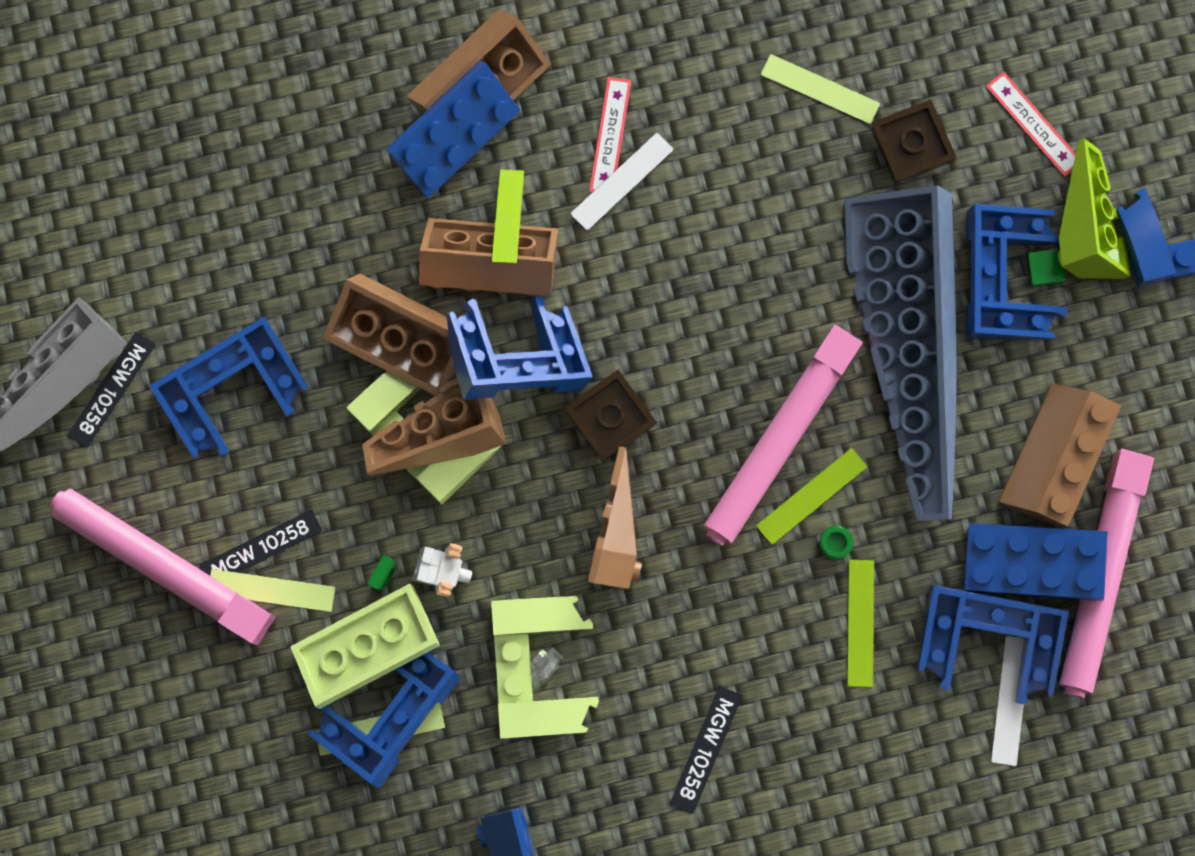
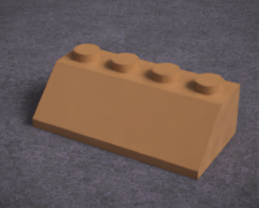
(501, 45)
(461, 257)
(392, 333)
(1059, 455)

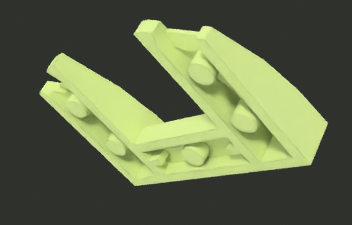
(378, 408)
(517, 711)

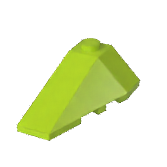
(1087, 229)

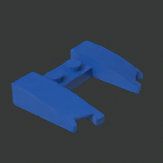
(989, 232)
(1147, 249)
(482, 373)
(181, 388)
(1038, 624)
(376, 753)

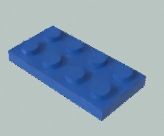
(453, 129)
(1036, 561)

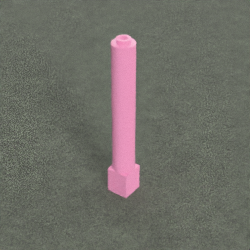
(781, 436)
(1124, 488)
(162, 566)

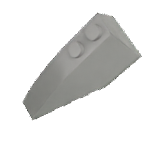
(58, 370)

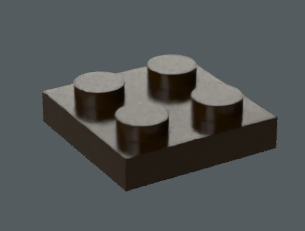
(913, 141)
(610, 415)

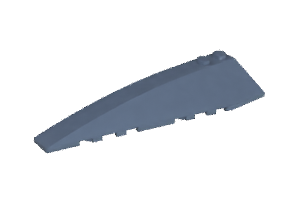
(906, 289)

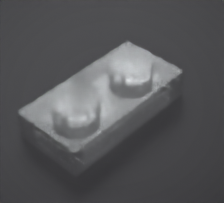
(545, 665)

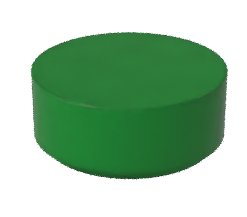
(836, 542)

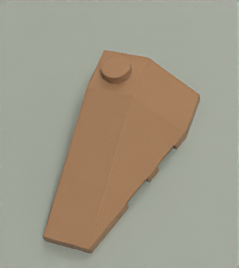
(436, 433)
(616, 547)

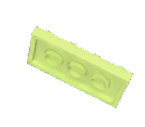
(364, 646)

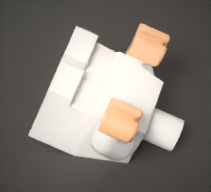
(441, 569)

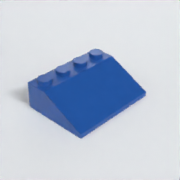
(506, 834)

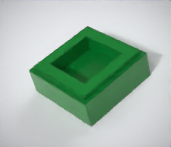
(1044, 268)
(382, 573)

